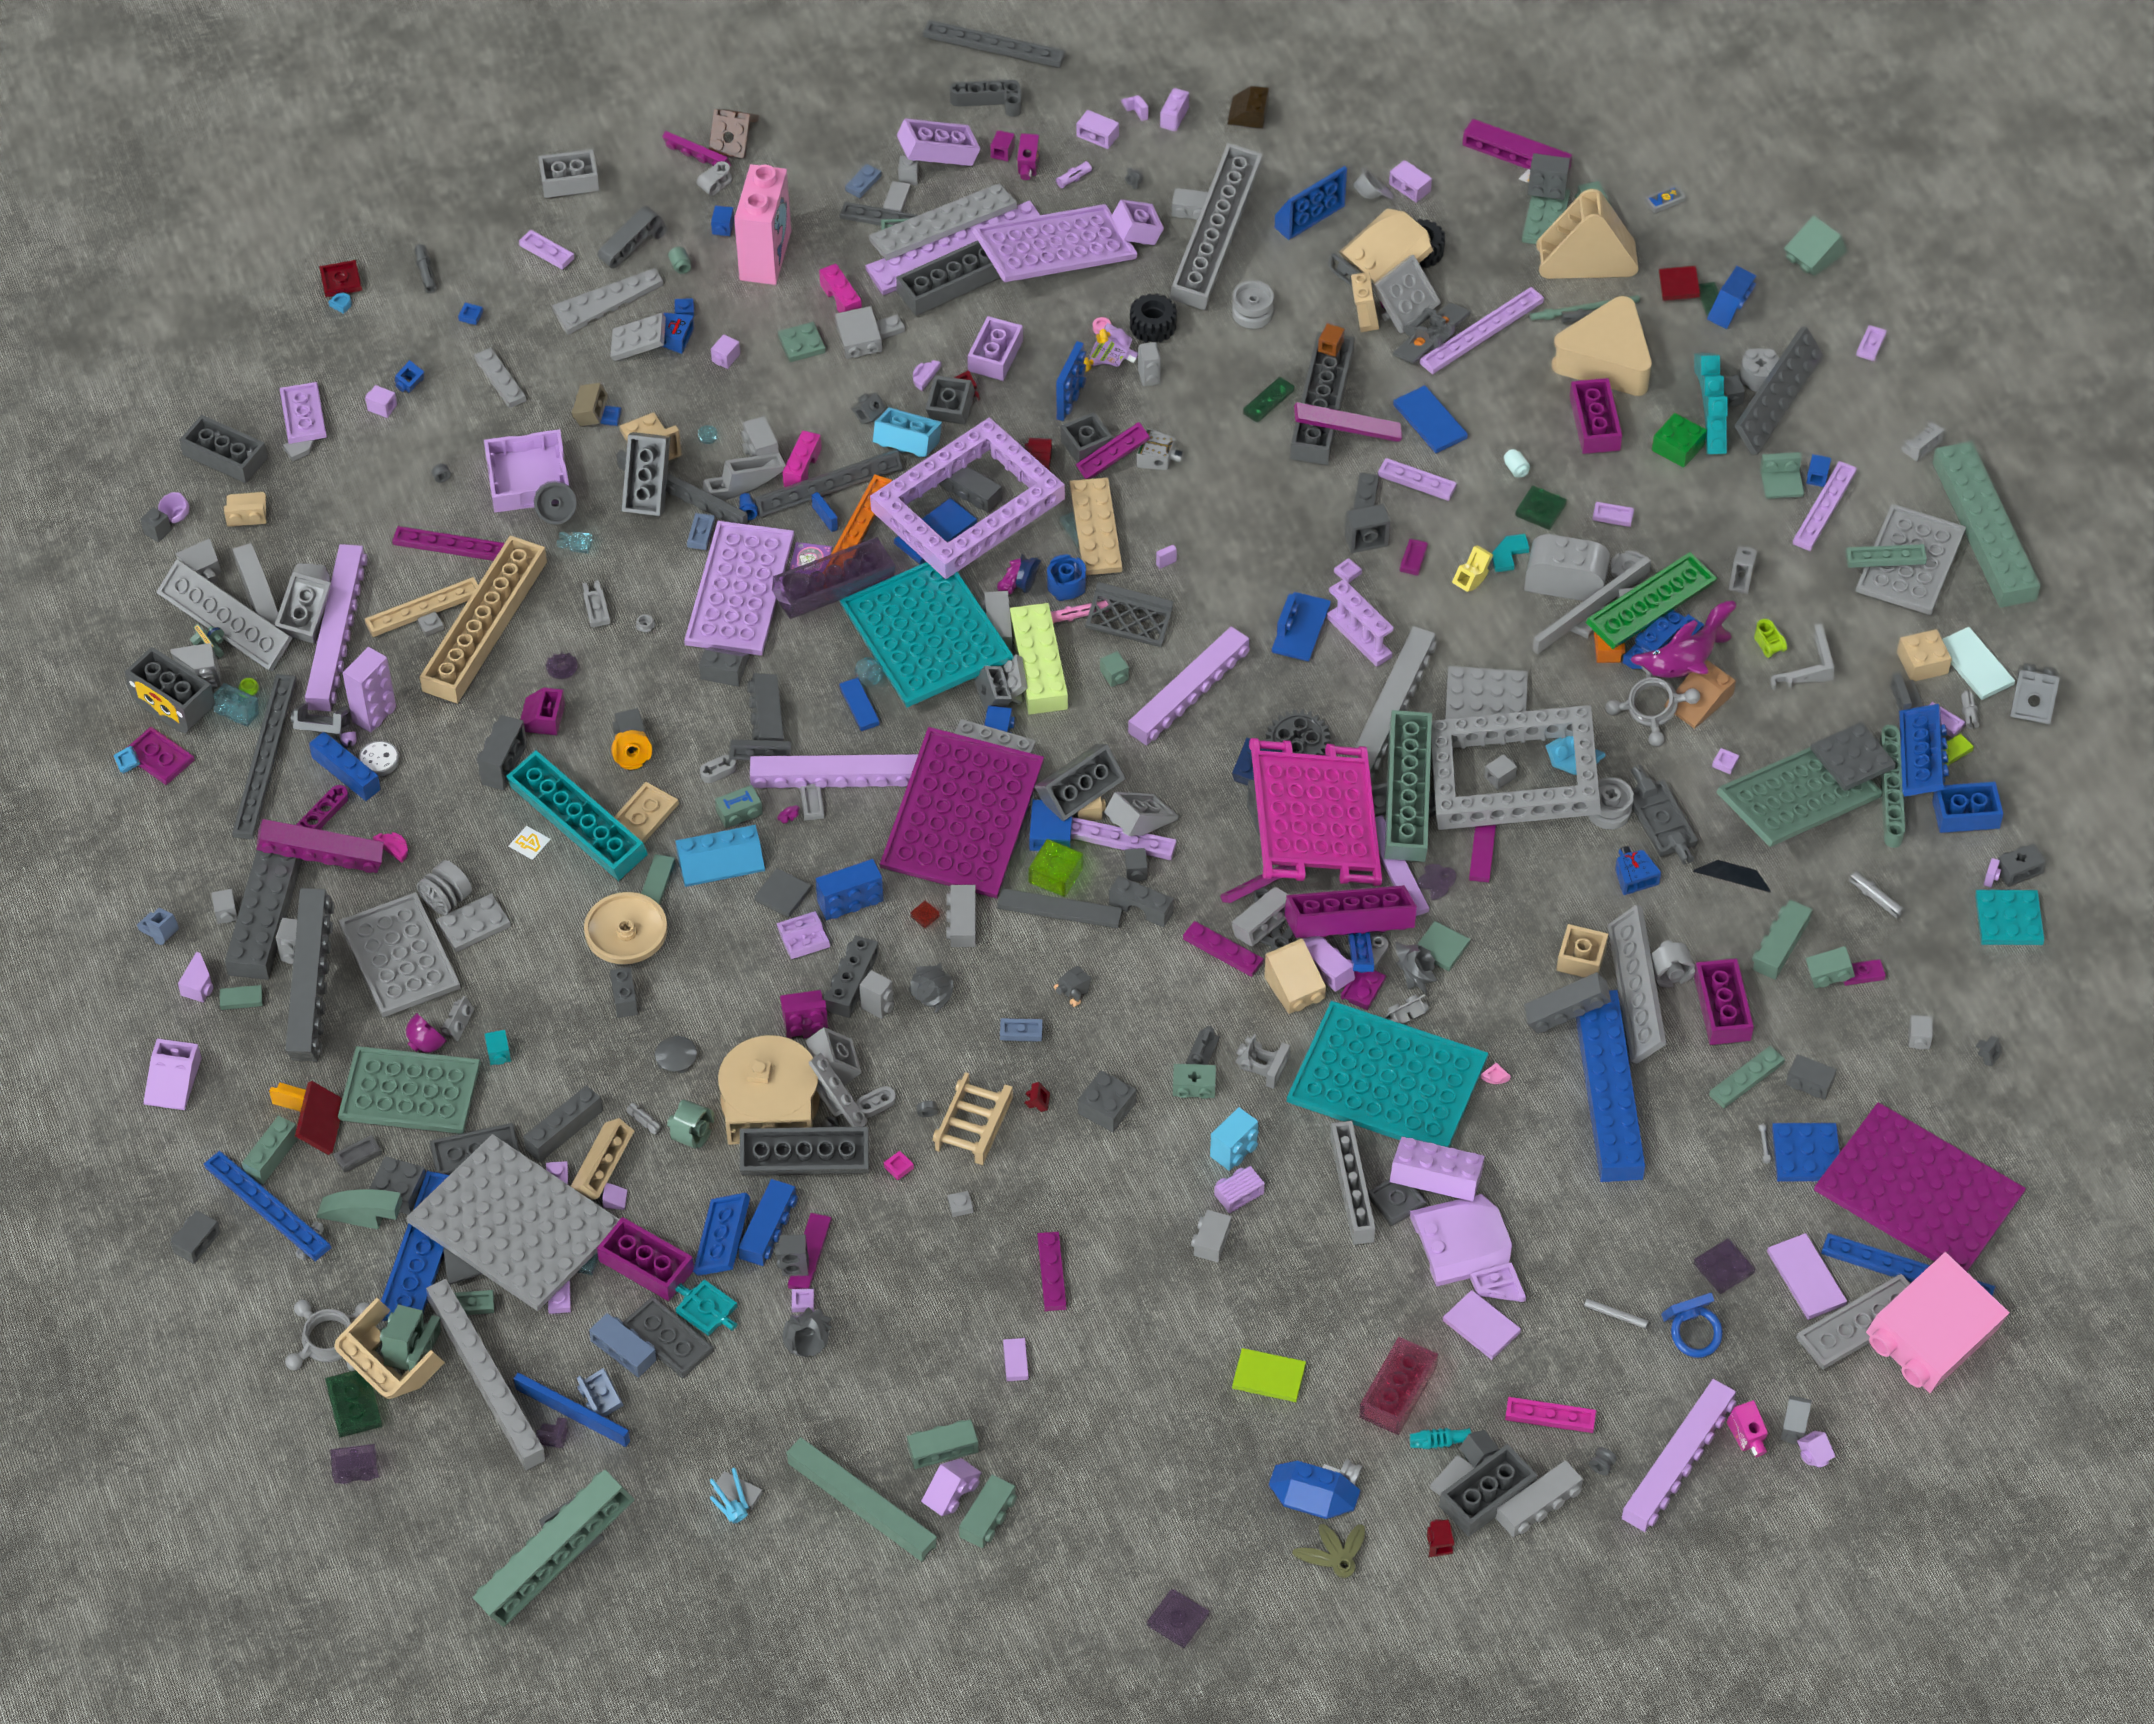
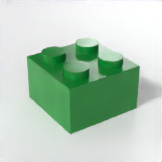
(1679, 440)

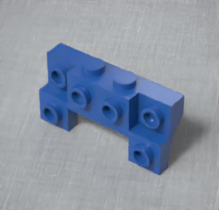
(1658, 635)

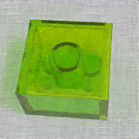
(1055, 868)

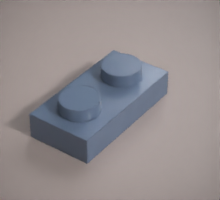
(863, 181)
(701, 531)
(1021, 1029)

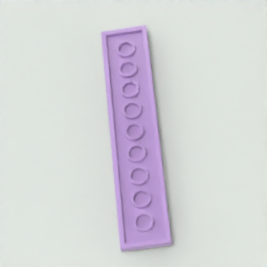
(885, 272)

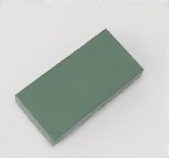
(241, 997)

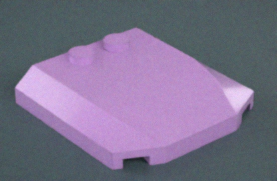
(1462, 1238)

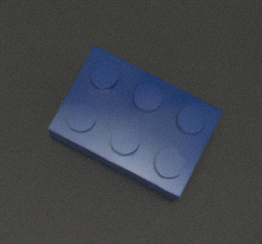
(1968, 807)
(849, 889)

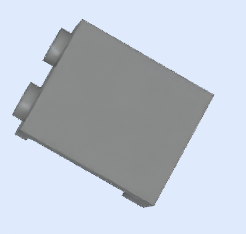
(858, 332)

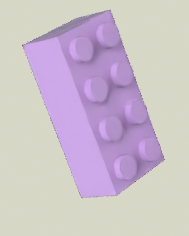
(938, 142)
(369, 689)
(1437, 1168)

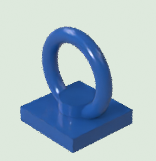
(1687, 1311)

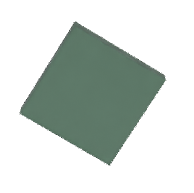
(1444, 944)

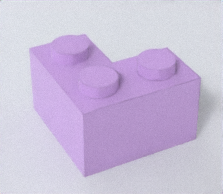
(948, 1485)

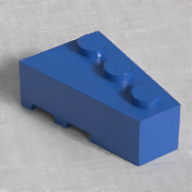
(1732, 297)

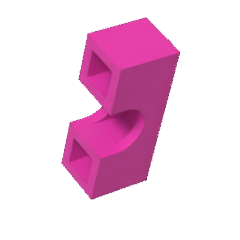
(836, 285)
(805, 451)

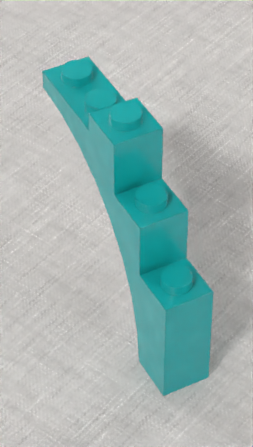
(1714, 401)

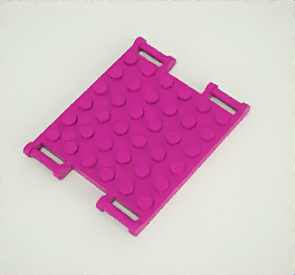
(1315, 811)

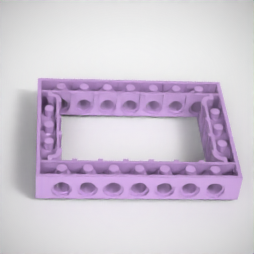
(948, 558)

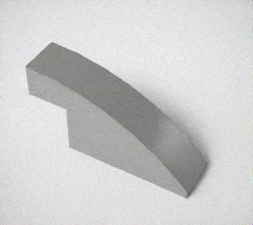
(744, 475)
(255, 582)

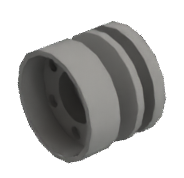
(444, 887)

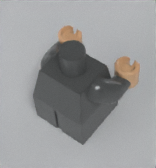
(1073, 984)

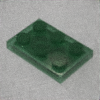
(353, 1403)

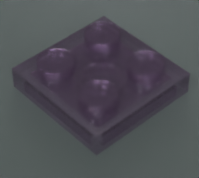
(1724, 1266)

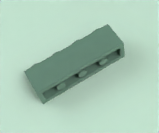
(1782, 939)

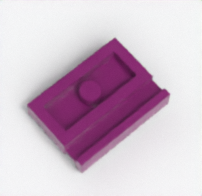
(1363, 988)

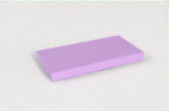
(303, 412)
(1806, 1276)

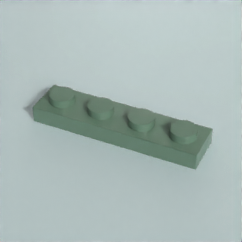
(1886, 555)
(1746, 1077)

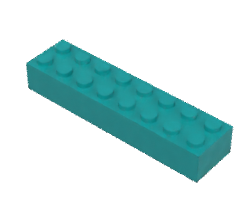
(577, 815)

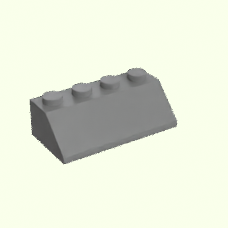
(200, 661)

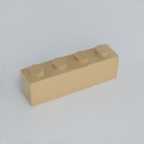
(602, 1158)

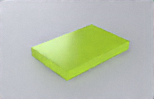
(1269, 1375)

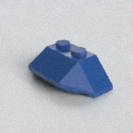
(1313, 1489)

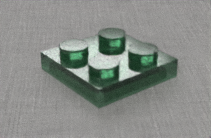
(1541, 507)

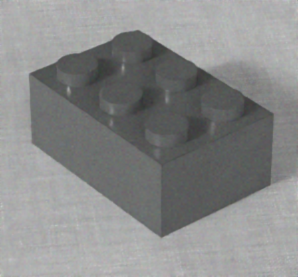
(501, 752)

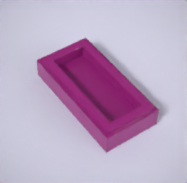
(1413, 557)

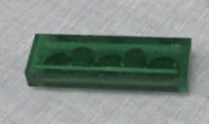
(1268, 399)

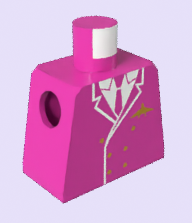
(1748, 1428)

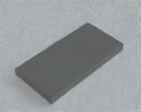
(454, 1150)
(673, 1339)

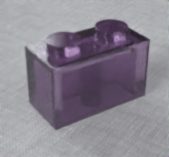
(354, 1463)

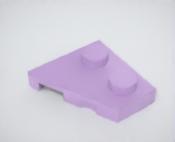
(1498, 1283)

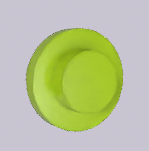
(249, 686)

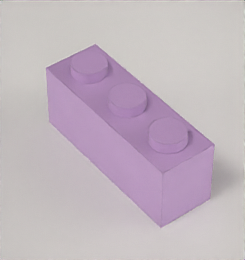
(1332, 966)

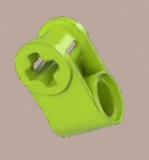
(1769, 638)

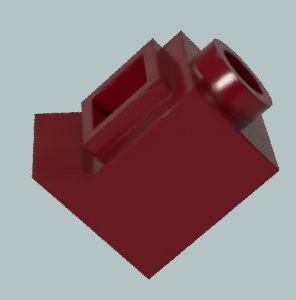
(1440, 1538)

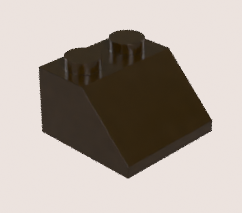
(1249, 107)

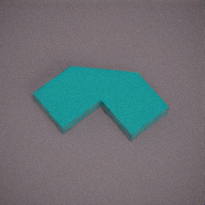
(1510, 545)

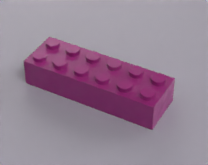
(1350, 911)

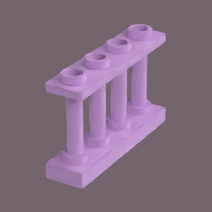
(1360, 623)

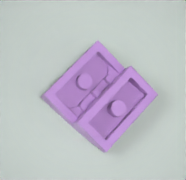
(803, 935)

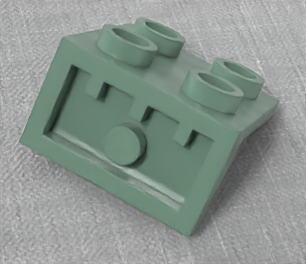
(1781, 475)

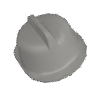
(1370, 187)

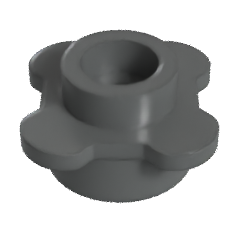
(1133, 177)

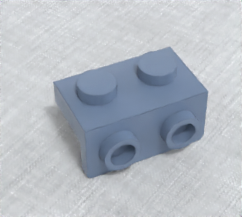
(600, 1393)

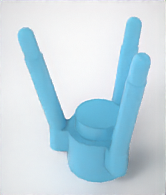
(734, 1510)

